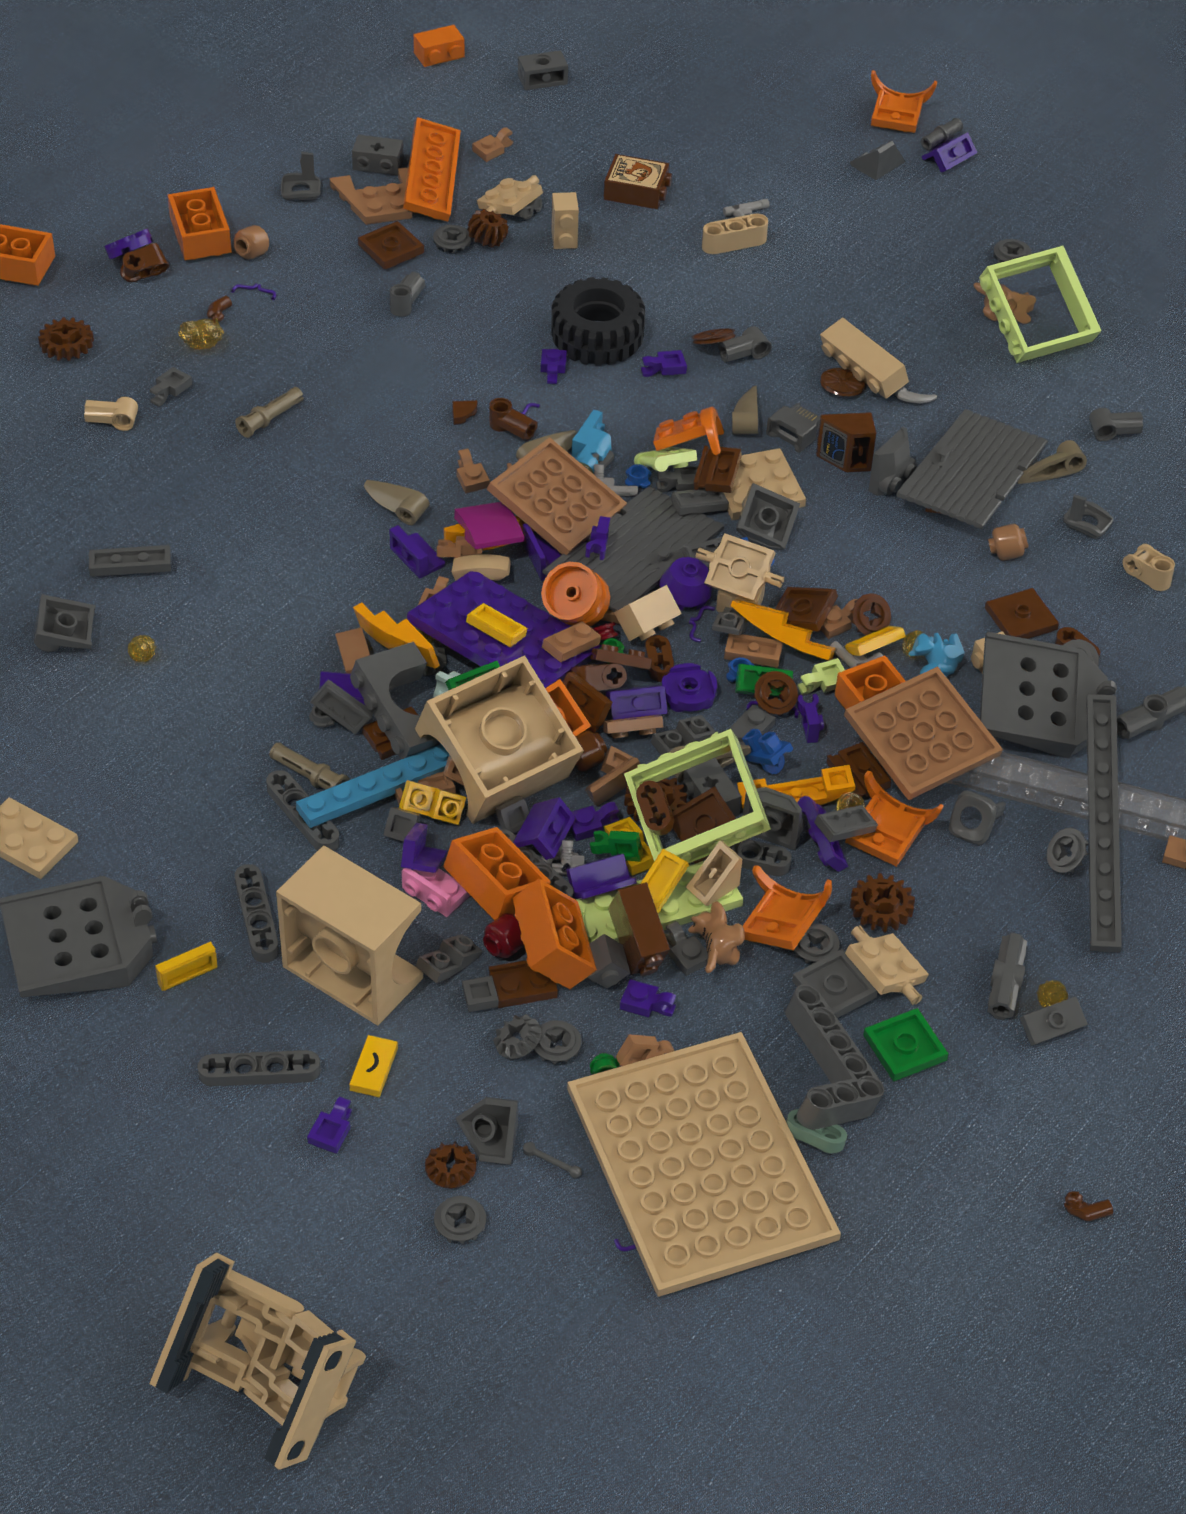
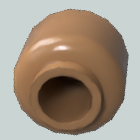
(251, 242)
(1008, 542)

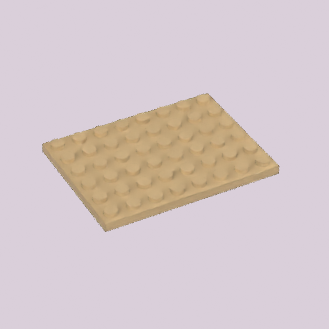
(702, 1163)

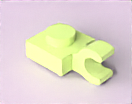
(822, 675)

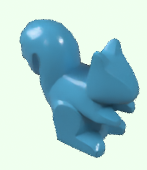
(939, 653)

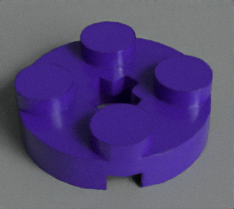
(128, 243)
(689, 699)

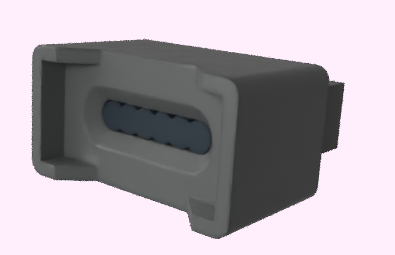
(794, 426)

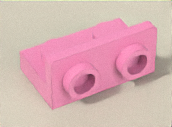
(436, 889)

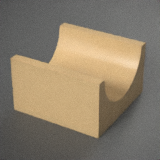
(502, 736)
(344, 934)

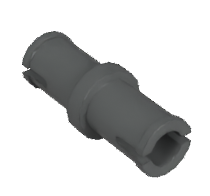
(942, 133)

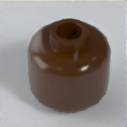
(593, 753)

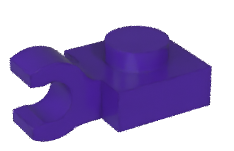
(666, 361)
(553, 362)
(599, 538)
(811, 720)
(589, 820)
(644, 998)
(331, 1129)

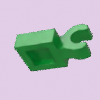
(618, 842)

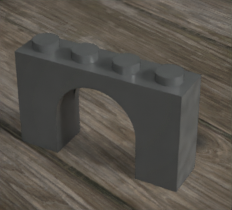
(375, 678)

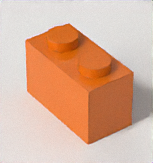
(439, 45)

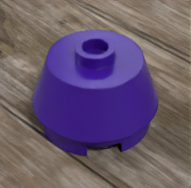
(686, 582)

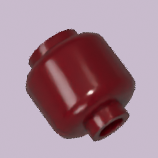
(503, 936)

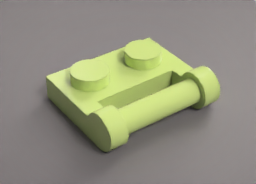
(666, 457)

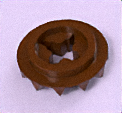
(878, 607)
(775, 681)
(462, 1170)

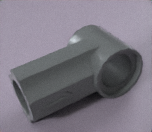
(405, 293)
(751, 342)
(1108, 424)

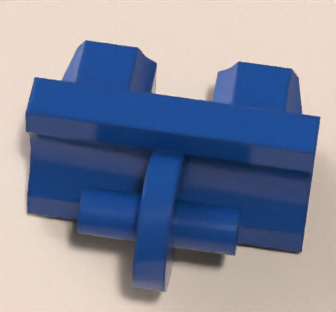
(766, 750)

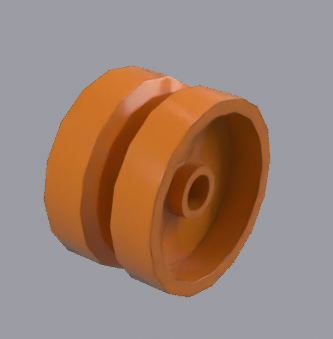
(575, 594)

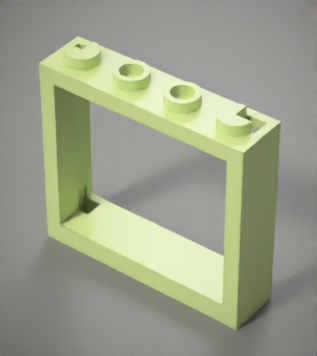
(1071, 292)
(681, 760)

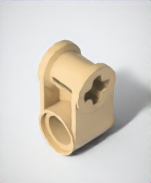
(1152, 567)

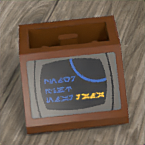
(847, 441)

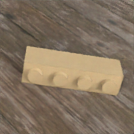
(864, 358)

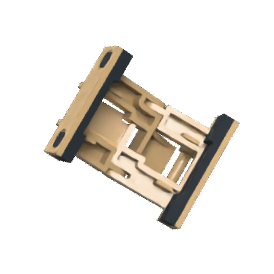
(273, 1334)

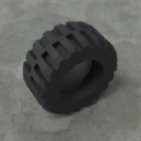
(594, 300)

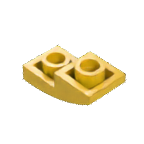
(432, 802)

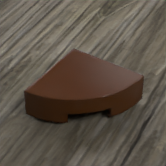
(463, 410)

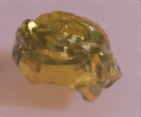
(201, 333)

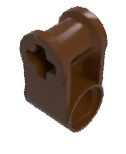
(143, 263)
(596, 675)

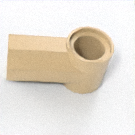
(119, 413)

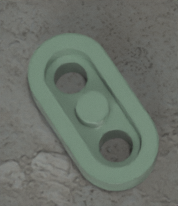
(827, 1139)

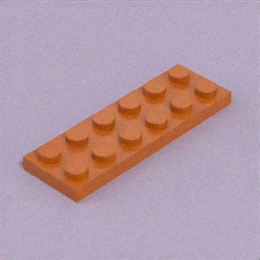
(432, 169)

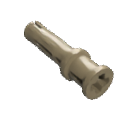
(262, 415)
(319, 774)

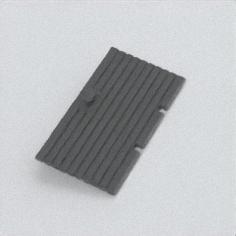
(971, 468)
(642, 545)

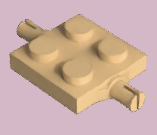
(510, 195)
(739, 567)
(887, 964)

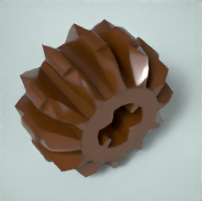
(487, 228)

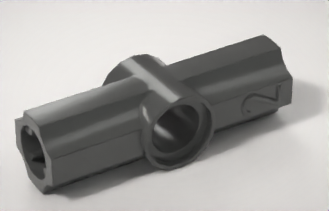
(1151, 713)
(1007, 976)

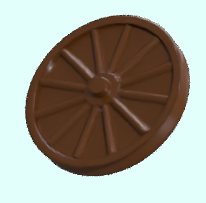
(713, 336)
(841, 382)

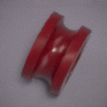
(606, 630)

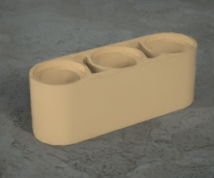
(734, 233)

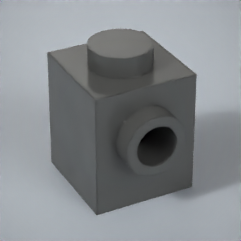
(609, 961)

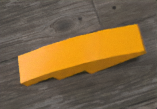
(775, 624)
(391, 635)

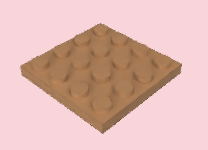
(556, 495)
(923, 733)

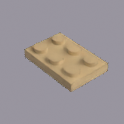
(32, 839)

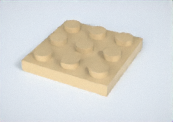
(767, 470)

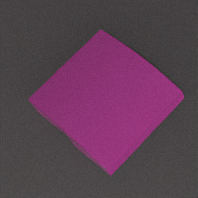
(489, 525)

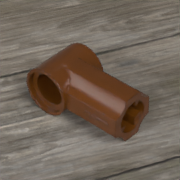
(505, 418)

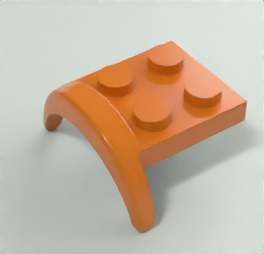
(898, 109)
(690, 427)
(896, 824)
(783, 914)

